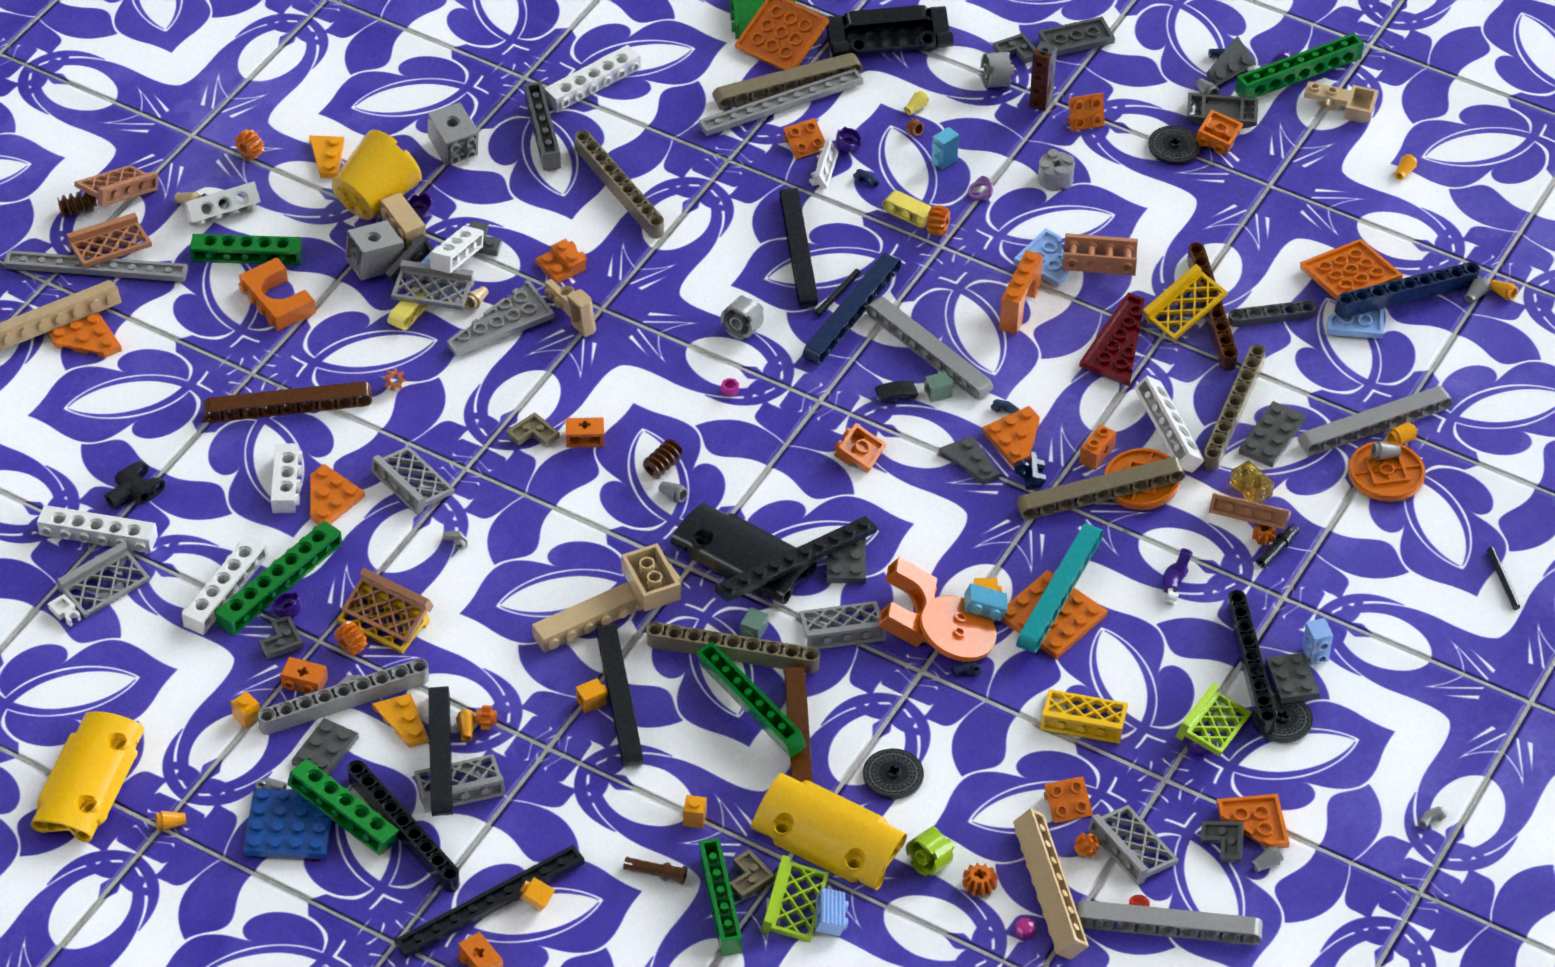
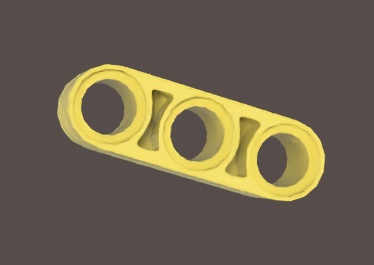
(907, 208)
(406, 313)

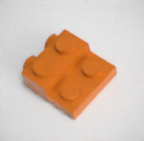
(1218, 132)
(562, 261)
(859, 447)

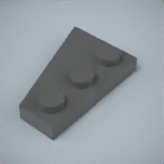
(1231, 63)
(416, 252)
(972, 458)

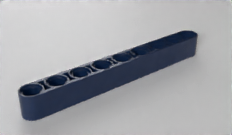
(1406, 289)
(851, 308)

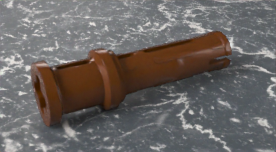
(665, 871)

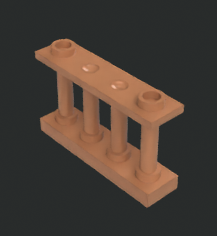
(1100, 254)

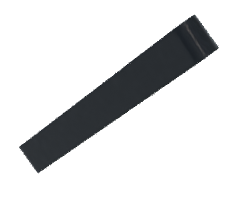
(798, 247)
(1252, 662)
(619, 695)
(440, 751)
(410, 832)

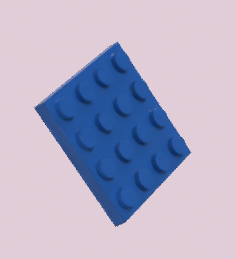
(286, 826)

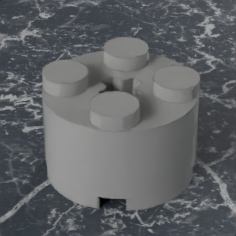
(996, 70)
(1056, 170)
(742, 317)

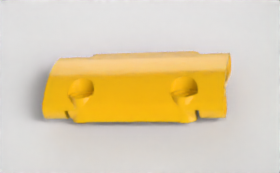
(88, 775)
(828, 830)

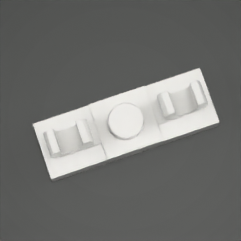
(825, 165)

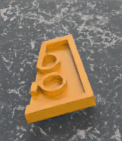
(328, 154)
(403, 718)

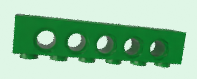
(245, 249)
(343, 807)
(720, 897)

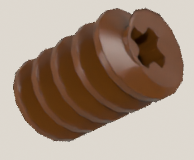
(77, 203)
(662, 458)

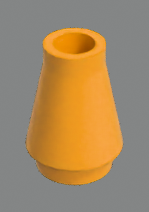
(1406, 165)
(1504, 289)
(466, 722)
(167, 820)

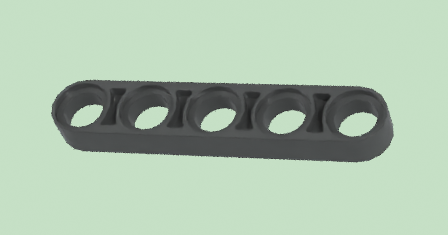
(1279, 309)

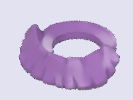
(981, 181)

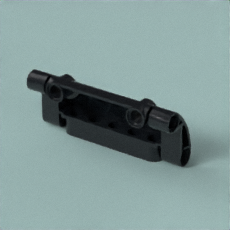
(889, 30)
(734, 546)

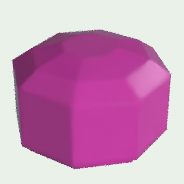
(730, 387)
(1025, 928)

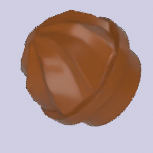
(914, 127)

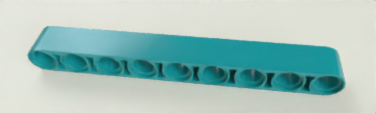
(1059, 588)

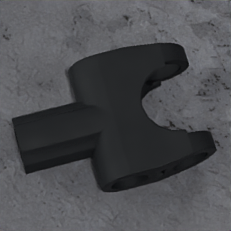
(134, 486)

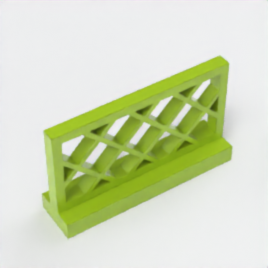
(1201, 713)
(779, 891)

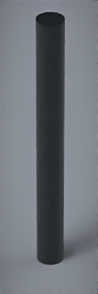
(842, 287)
(1503, 578)

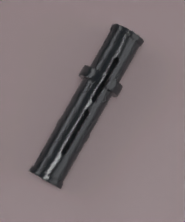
(1282, 540)

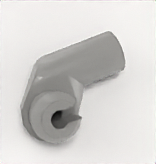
(270, 783)
(1431, 814)

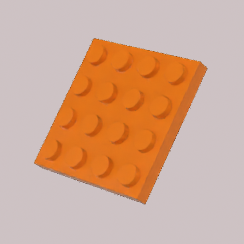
(781, 33)
(1349, 268)
(1072, 623)

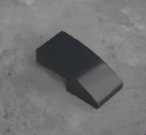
(892, 391)

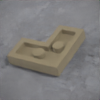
(534, 427)
(754, 875)

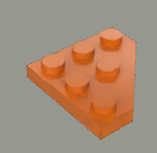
(86, 336)
(1014, 434)
(331, 495)
(1260, 816)

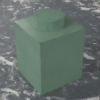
(938, 386)
(754, 624)

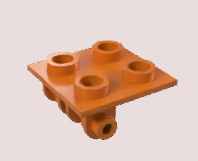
(1086, 112)
(804, 138)
(1068, 799)

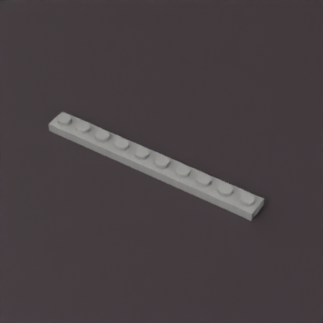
(781, 102)
(113, 267)

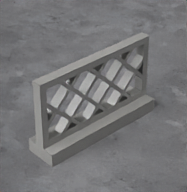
(422, 272)
(400, 484)
(92, 569)
(842, 634)
(464, 793)
(1120, 849)

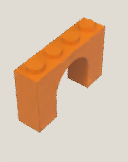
(1023, 283)
(277, 311)
(920, 588)

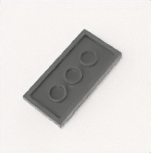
(1078, 35)
(1272, 434)

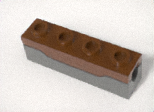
(1043, 75)

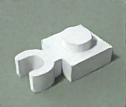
(64, 607)

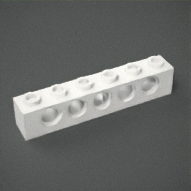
(592, 78)
(1169, 423)
(97, 528)
(225, 583)

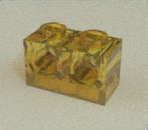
(1251, 482)

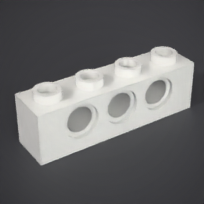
(194, 206)
(456, 249)
(285, 478)

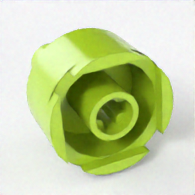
(930, 851)

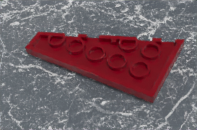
(1115, 346)

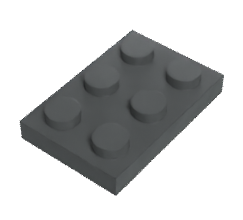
(848, 564)
(1292, 678)
(326, 746)

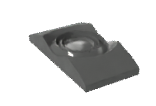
(1238, 108)

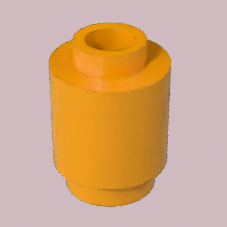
(1403, 433)

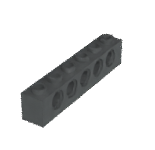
(542, 126)

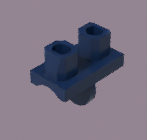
(1030, 469)

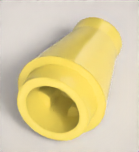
(916, 102)

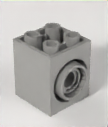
(453, 134)
(373, 249)

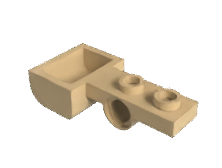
(1358, 100)
(575, 304)

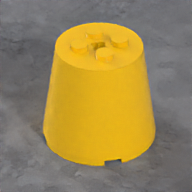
(374, 173)

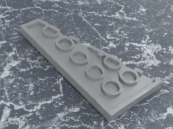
(505, 318)

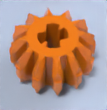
(249, 144)
(938, 220)
(350, 638)
(979, 880)

